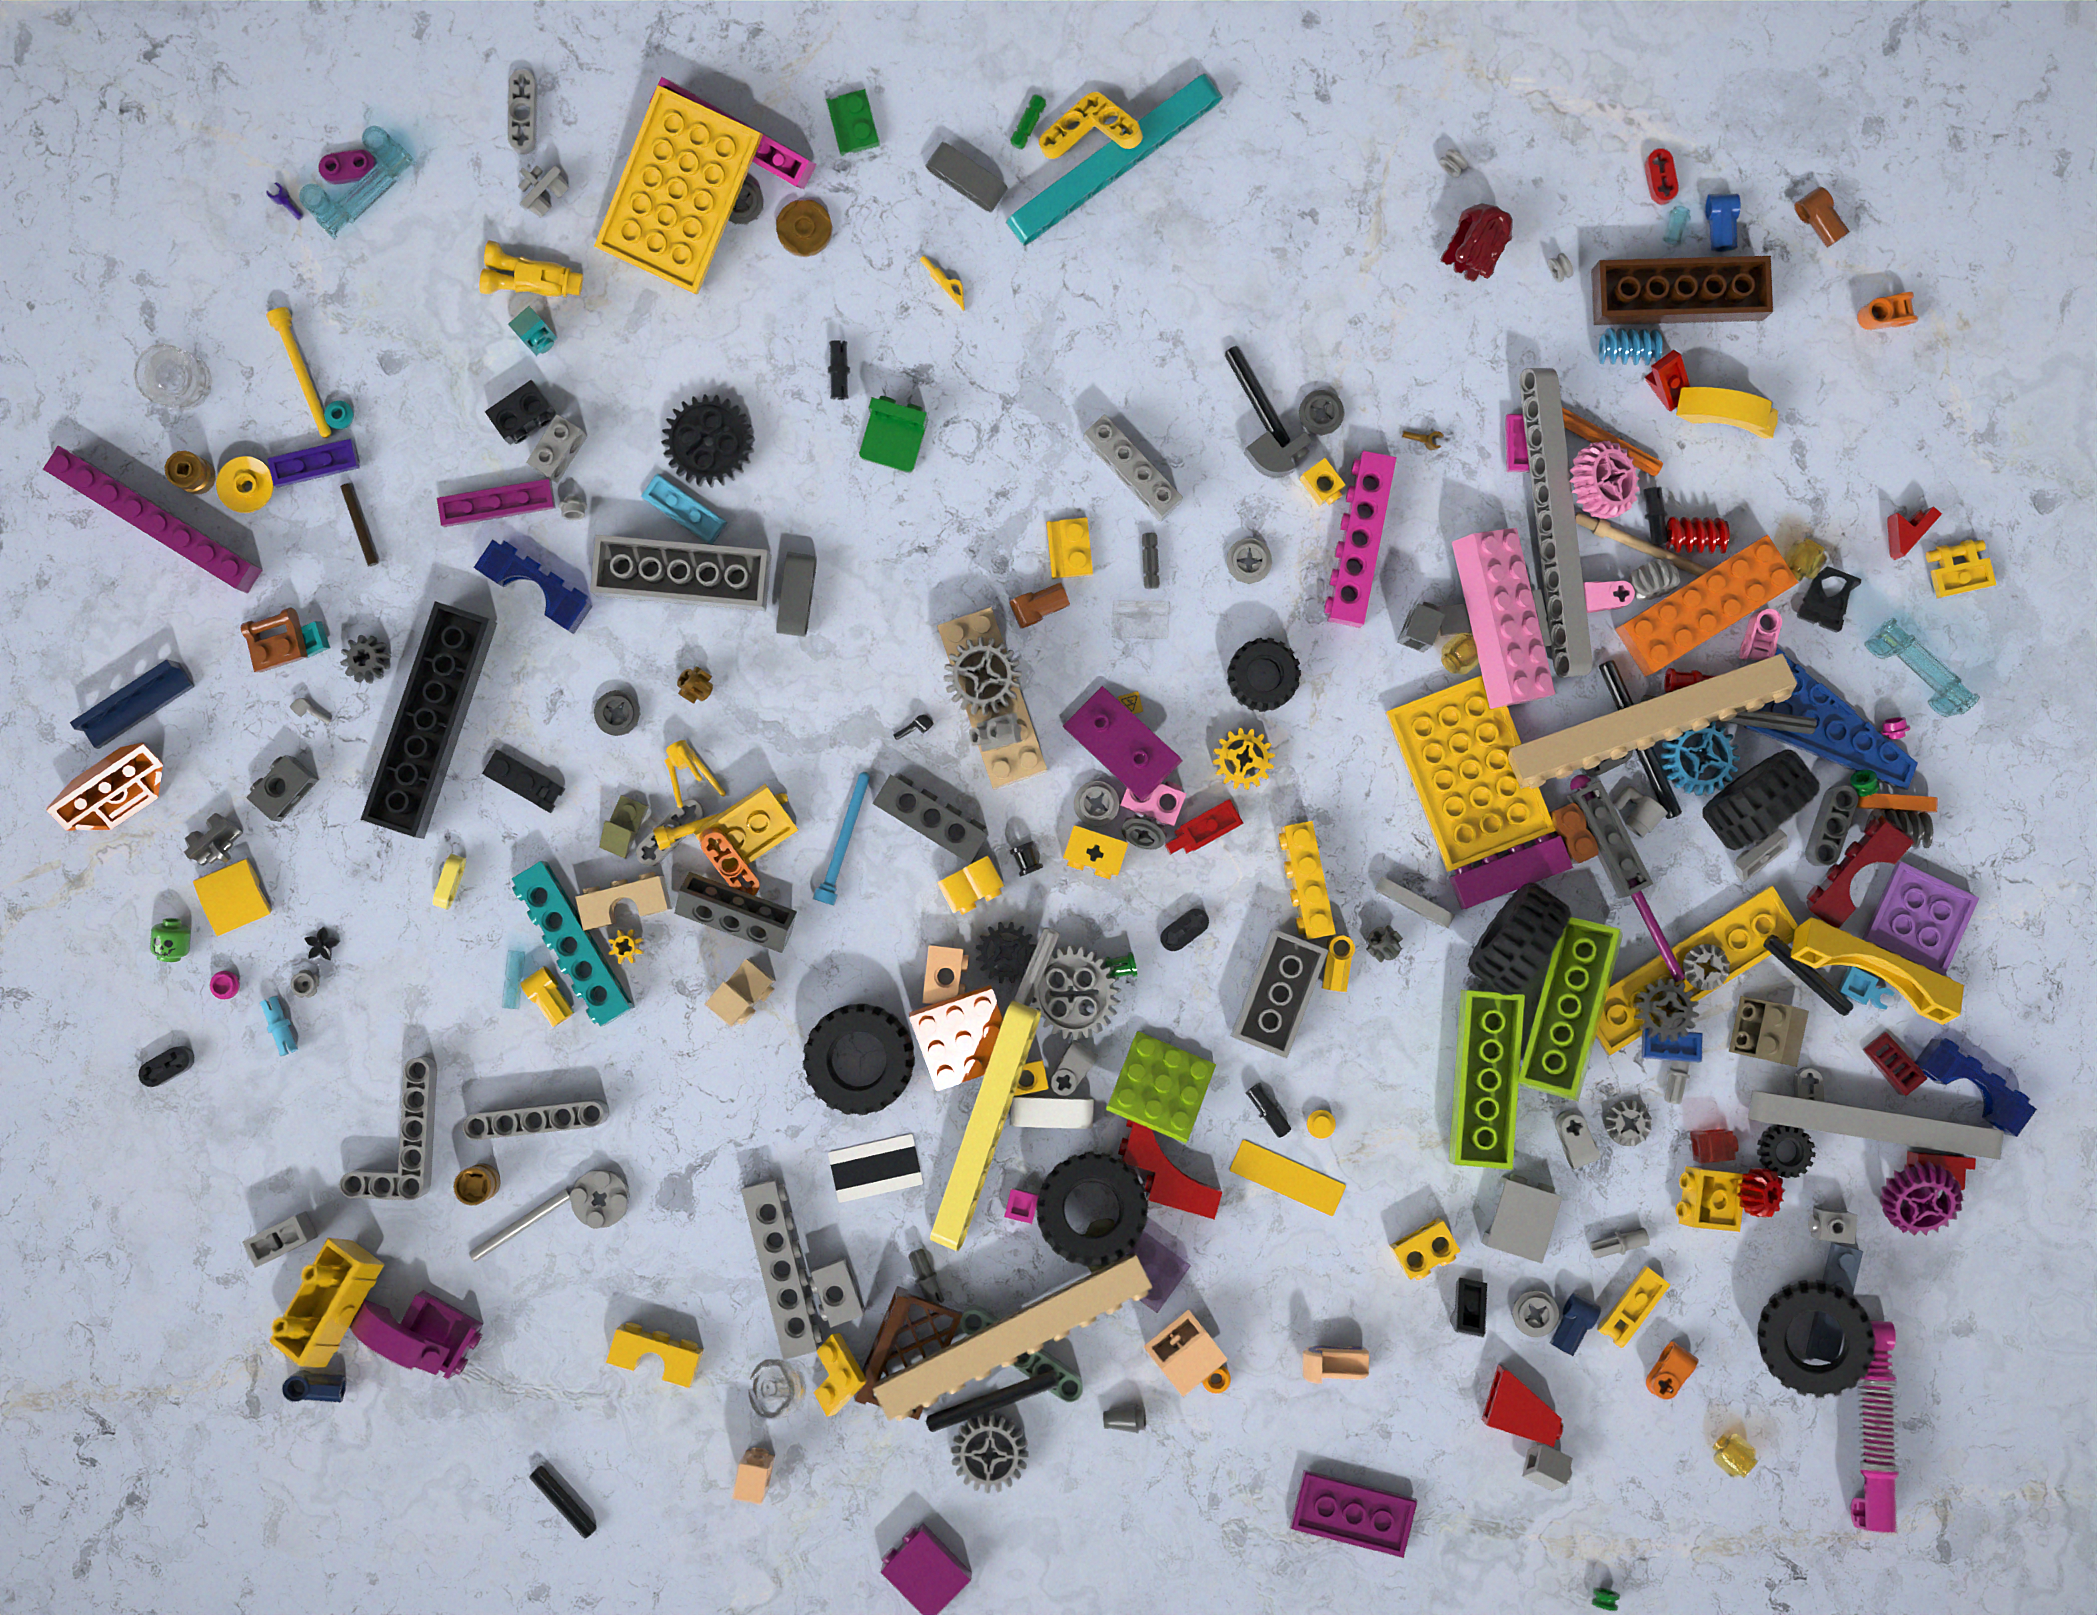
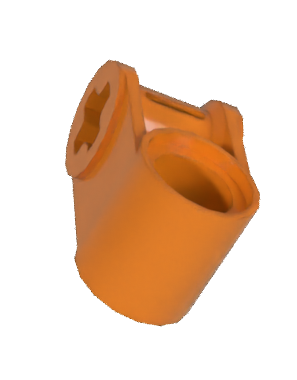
(1892, 312)
(1673, 1368)

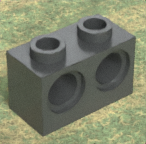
(1421, 627)

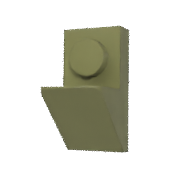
(623, 826)

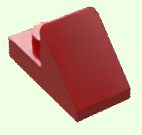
(1668, 378)
(1905, 533)

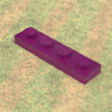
(496, 503)

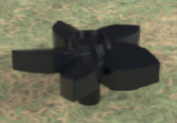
(321, 944)

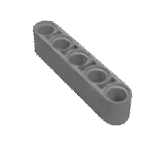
(522, 1122)

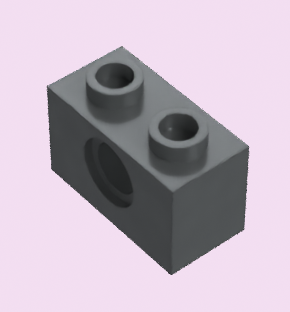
(297, 781)

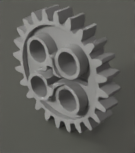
(1077, 1017)

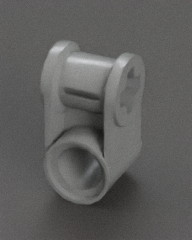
(1076, 1064)
(1577, 1144)

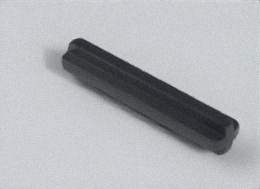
(563, 1502)

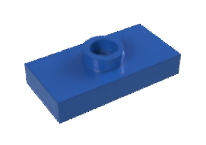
(1684, 1049)

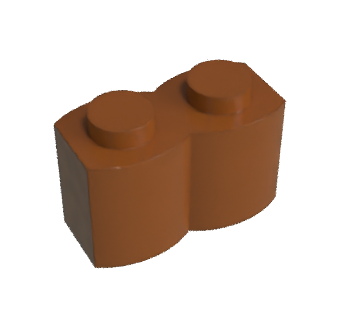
(1571, 826)

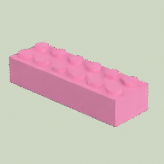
(1503, 617)

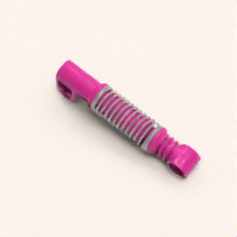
(1878, 1508)

